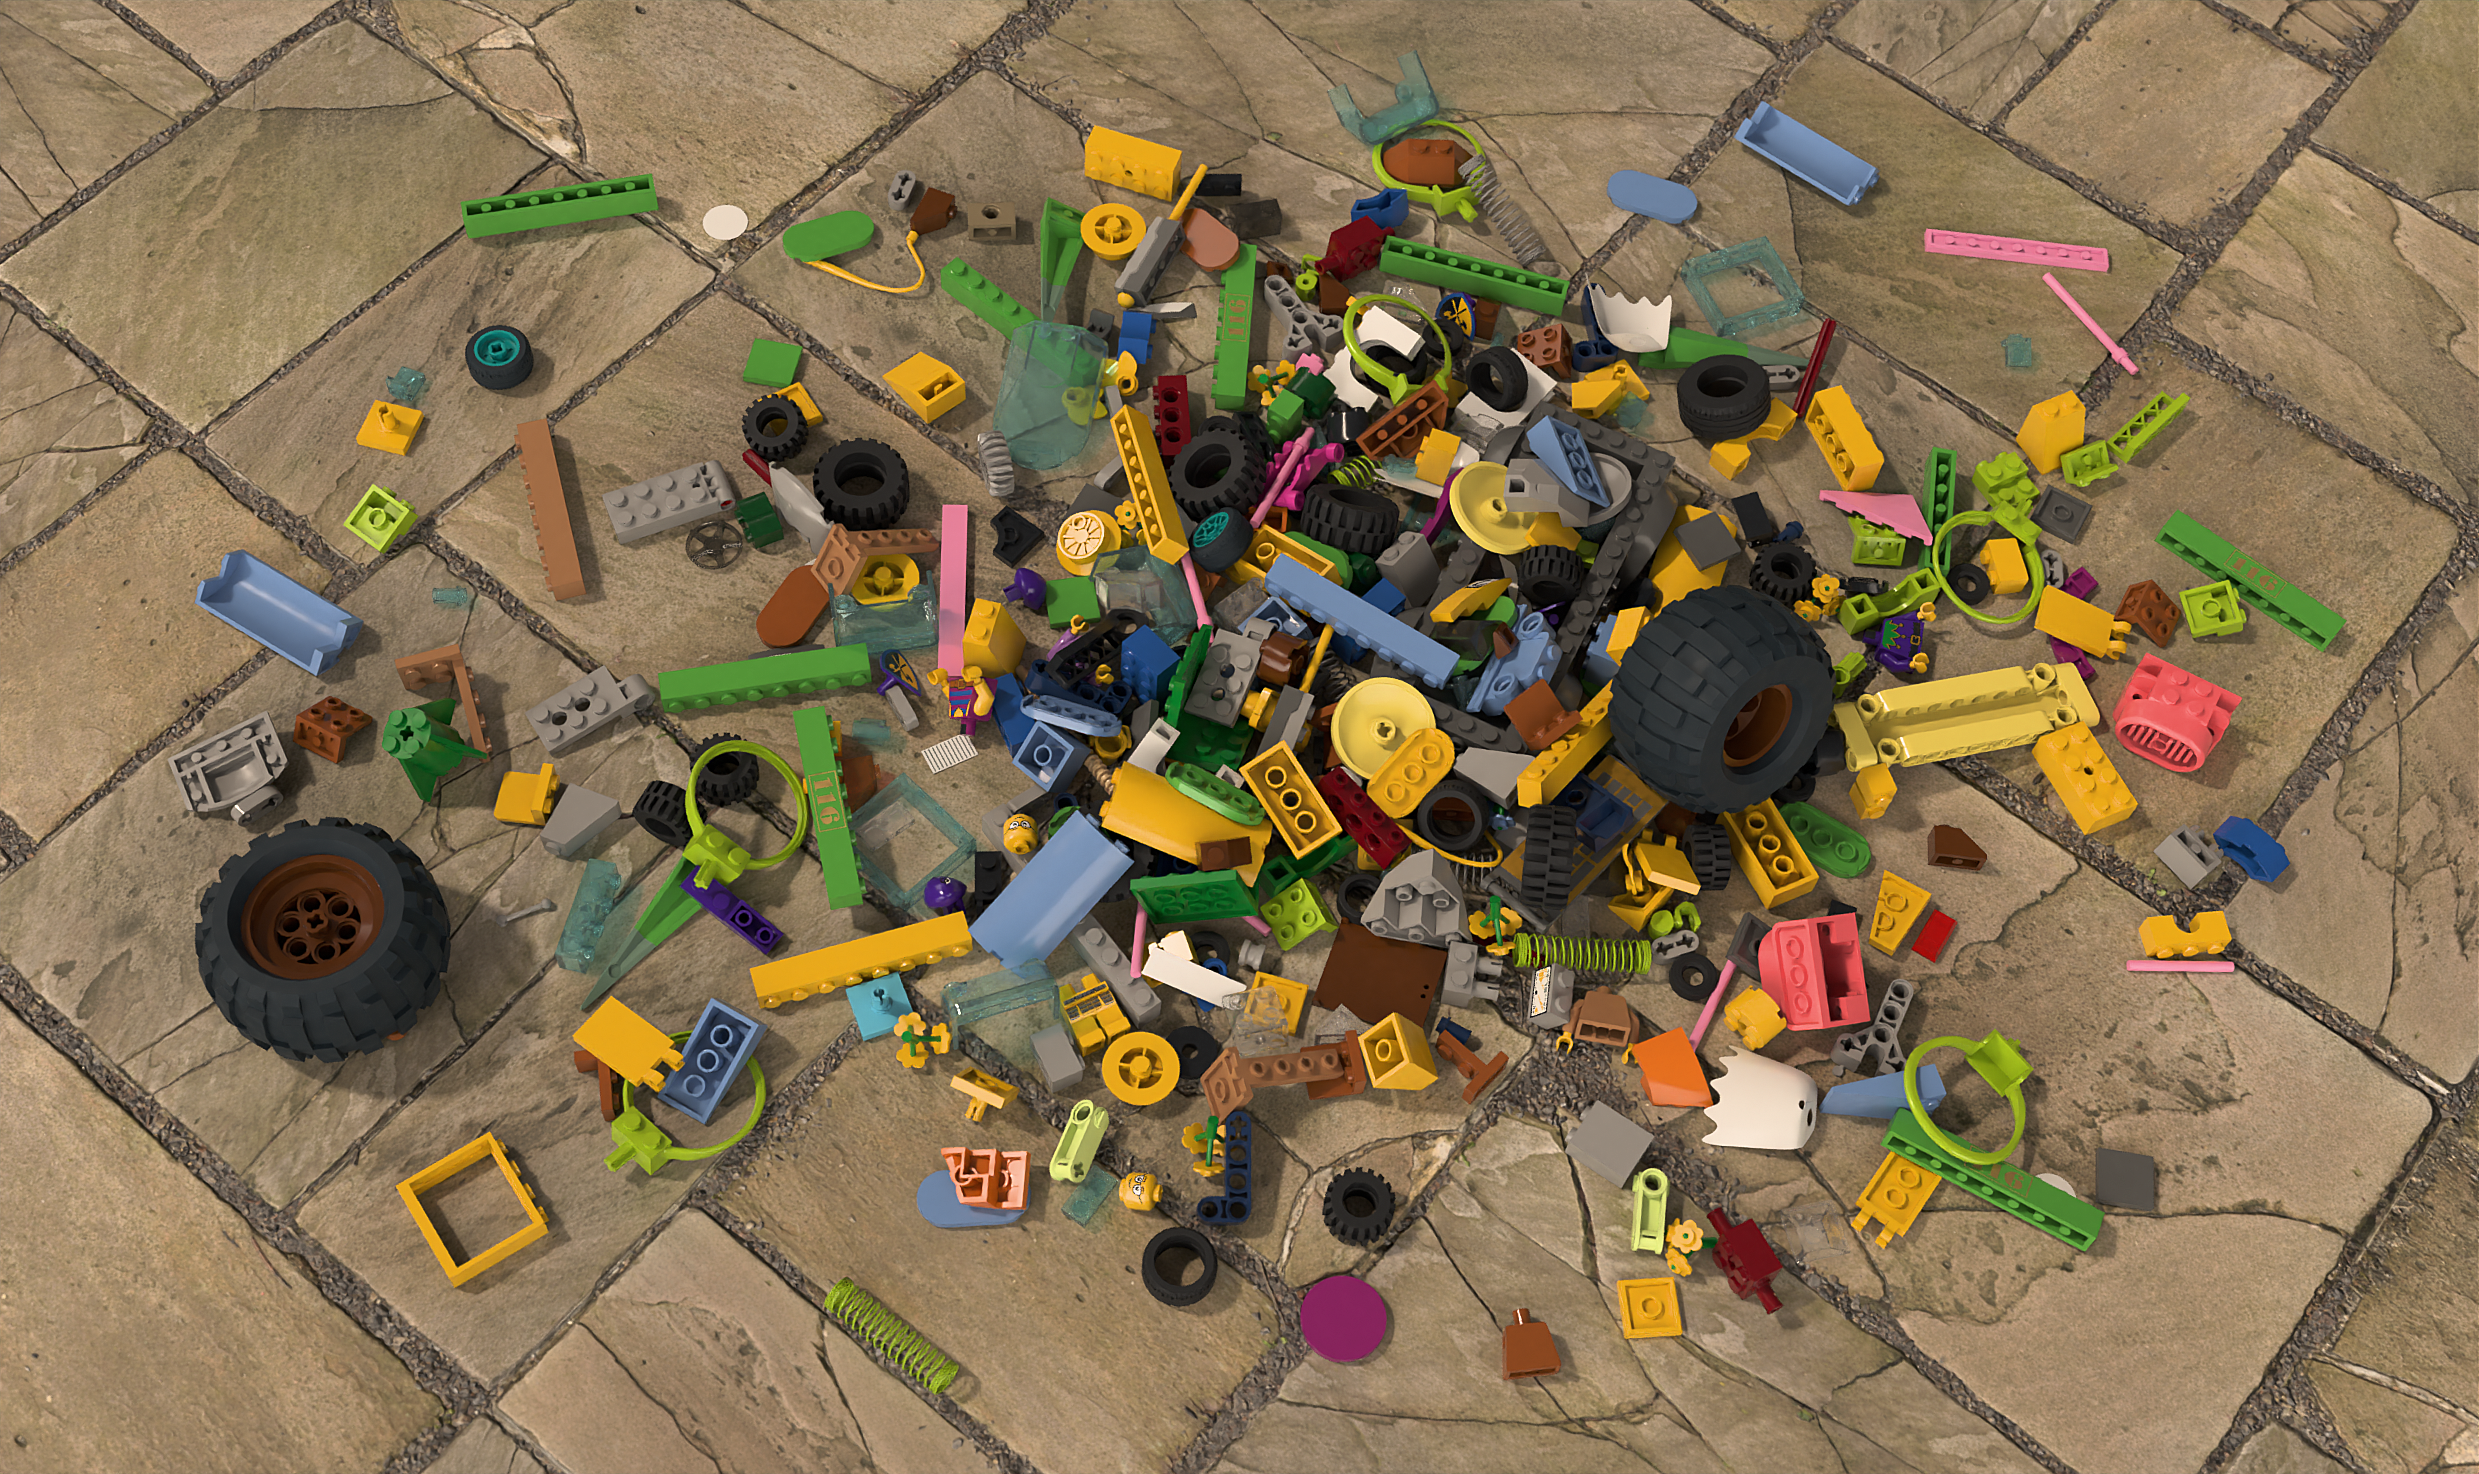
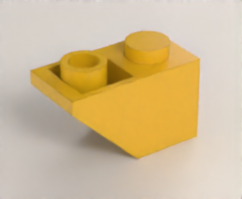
(1594, 398)

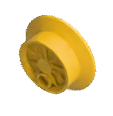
(1113, 231)
(1085, 537)
(885, 579)
(1140, 1068)

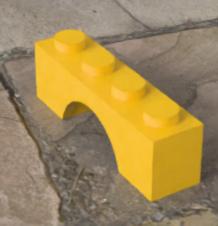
(1733, 455)

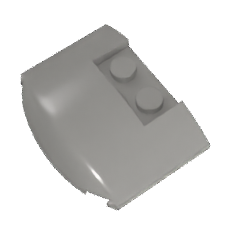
(799, 507)
(229, 765)

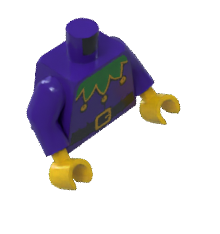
(1900, 641)

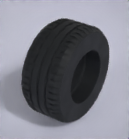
(1743, 395)

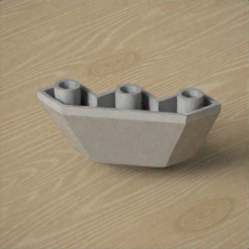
(1536, 488)
(1419, 903)

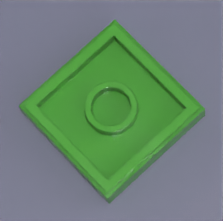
(772, 363)
(1071, 598)

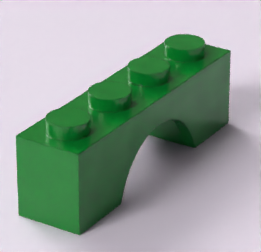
(1286, 870)

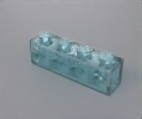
(587, 915)

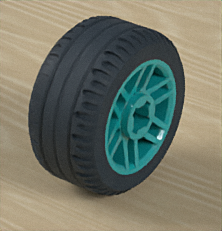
(499, 357)
(1220, 539)

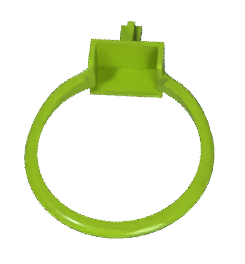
(1443, 204)
(1397, 386)
(2018, 524)
(714, 851)
(1998, 1064)
(651, 1148)

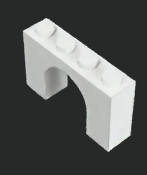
(1376, 329)
(1539, 388)
(1154, 746)

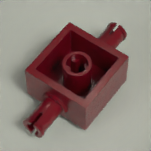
(1353, 249)
(1746, 1259)

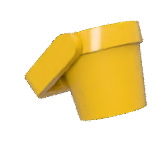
(1260, 708)
(1111, 748)

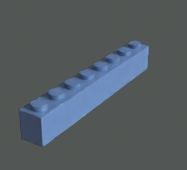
(1361, 621)

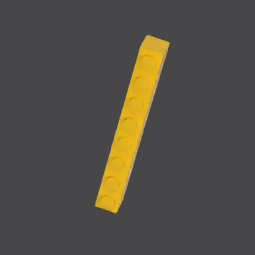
(1149, 485)
(1567, 755)
(861, 960)

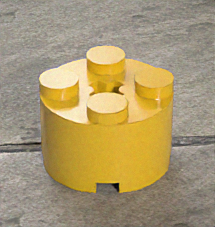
(1754, 1017)

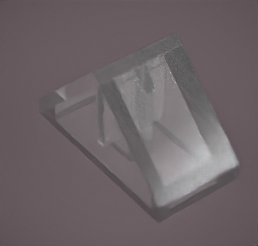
(1334, 1027)

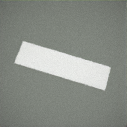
(1190, 977)

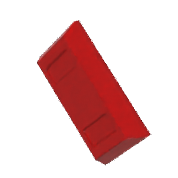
(1934, 935)

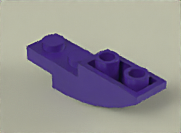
(733, 913)

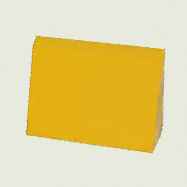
(1639, 908)

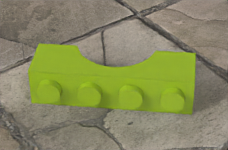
(1865, 612)

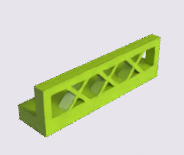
(2148, 430)

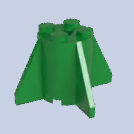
(426, 743)

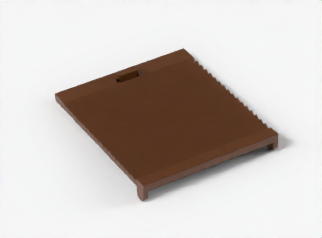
(1379, 976)

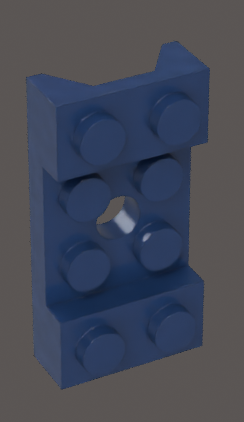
(1599, 812)

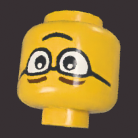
(1020, 834)
(1140, 1191)

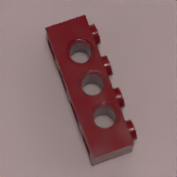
(1173, 416)
(1363, 818)

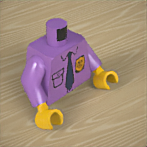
(1098, 676)

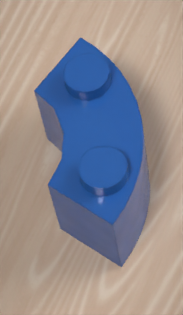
(1385, 209)
(1136, 335)
(2251, 848)

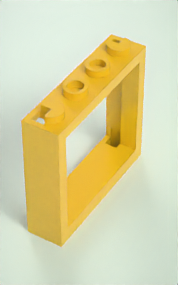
(451, 1165)

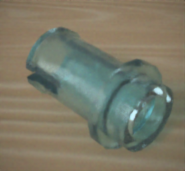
(1396, 464)
(450, 595)

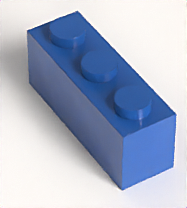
(1007, 714)

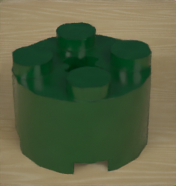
(1315, 391)

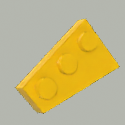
(1896, 912)

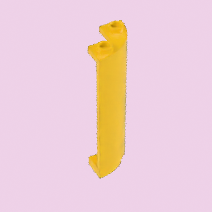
(1673, 568)
(1162, 817)

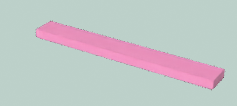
(2016, 250)
(953, 589)

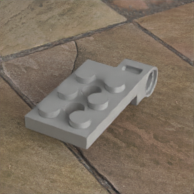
(1229, 651)
(606, 702)

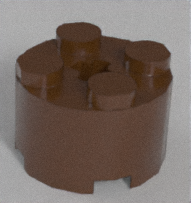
(1283, 659)

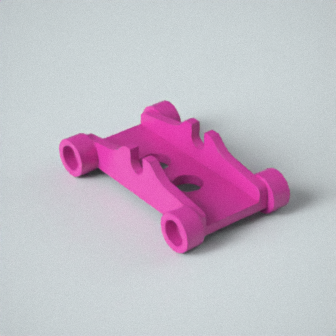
(1312, 460)

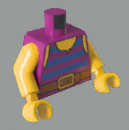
(968, 696)

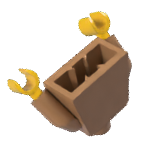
(1602, 1020)

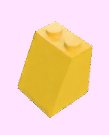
(2052, 430)
(992, 640)
(1398, 1055)

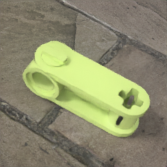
(1079, 1142)
(1649, 1210)

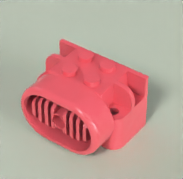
(2171, 715)
(1815, 972)

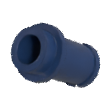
(1791, 532)
(1459, 1032)

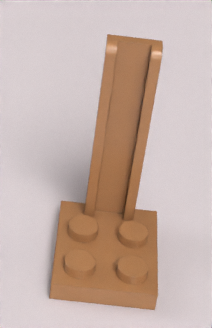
(847, 552)
(441, 666)
(1230, 1078)

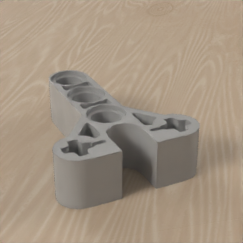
(1300, 321)
(1865, 1043)

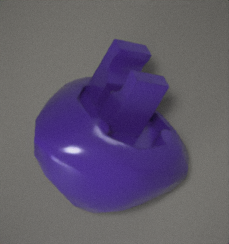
(1029, 586)
(945, 893)

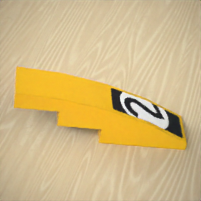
(1473, 597)

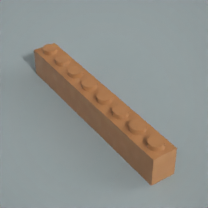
(551, 510)

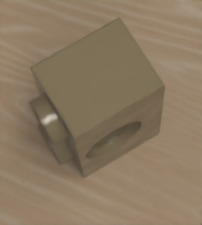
(991, 221)

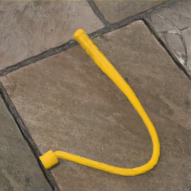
(830, 268)
(1426, 845)

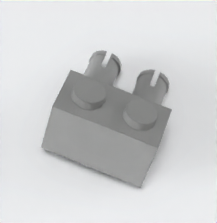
(2189, 855)
(1459, 978)

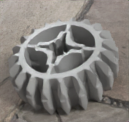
(995, 463)

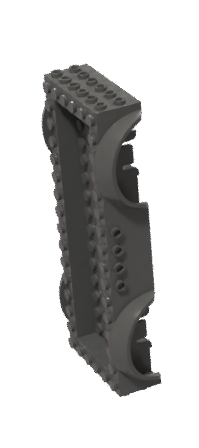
(1616, 564)

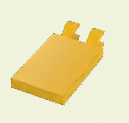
(2080, 624)
(1665, 863)
(628, 1044)
(1895, 1196)

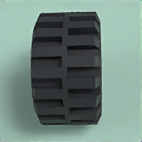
(766, 411)
(1786, 559)
(1550, 574)
(725, 787)
(663, 813)
(1708, 854)
(1363, 1185)

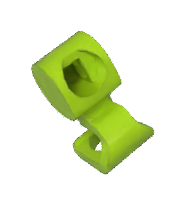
(1306, 283)
(1663, 921)

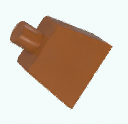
(1528, 1348)

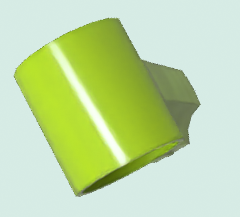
(1847, 671)

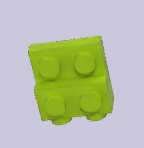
(2004, 480)
(381, 517)
(2212, 609)

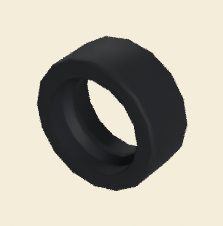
(1355, 882)

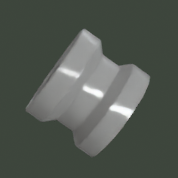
(1252, 954)

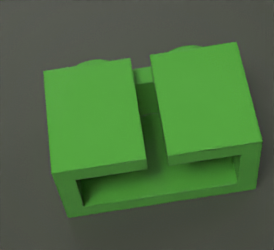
(1284, 417)

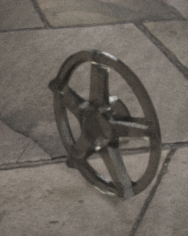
(714, 545)

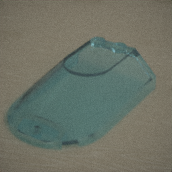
(1049, 392)

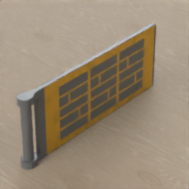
(1586, 864)

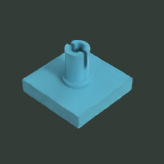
(878, 1005)

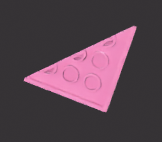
(1892, 509)

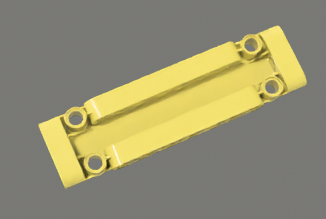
(1962, 715)

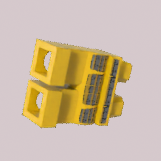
(1092, 1015)

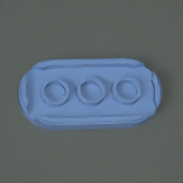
(1651, 196)
(1071, 715)
(941, 1207)

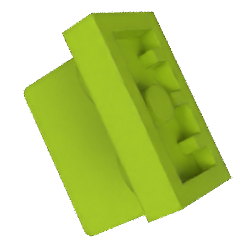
(1875, 543)
(1298, 914)

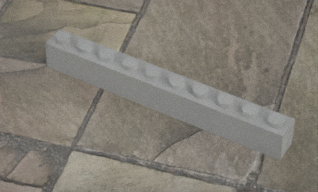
(1087, 938)

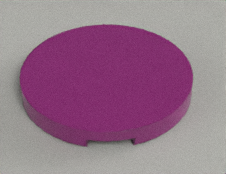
(1343, 1319)

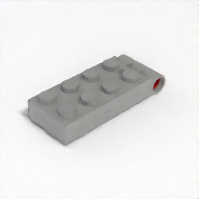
(669, 500)

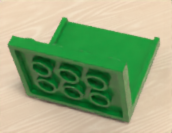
(1201, 740)
(1196, 896)

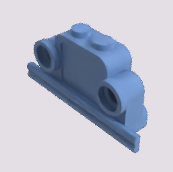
(1529, 661)

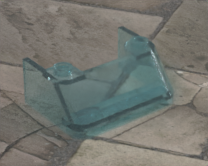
(1414, 106)
(1179, 613)
(887, 625)
(998, 994)

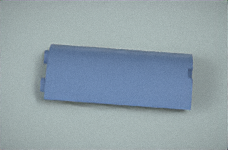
(1807, 154)
(279, 612)
(1052, 892)

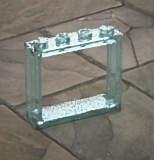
(1732, 257)
(934, 814)

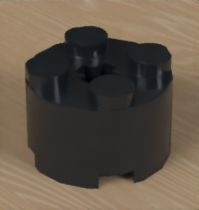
(1346, 427)
(1826, 757)

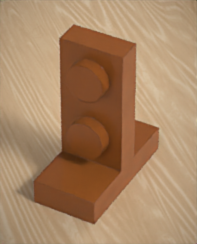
(1470, 1065)
(608, 1077)

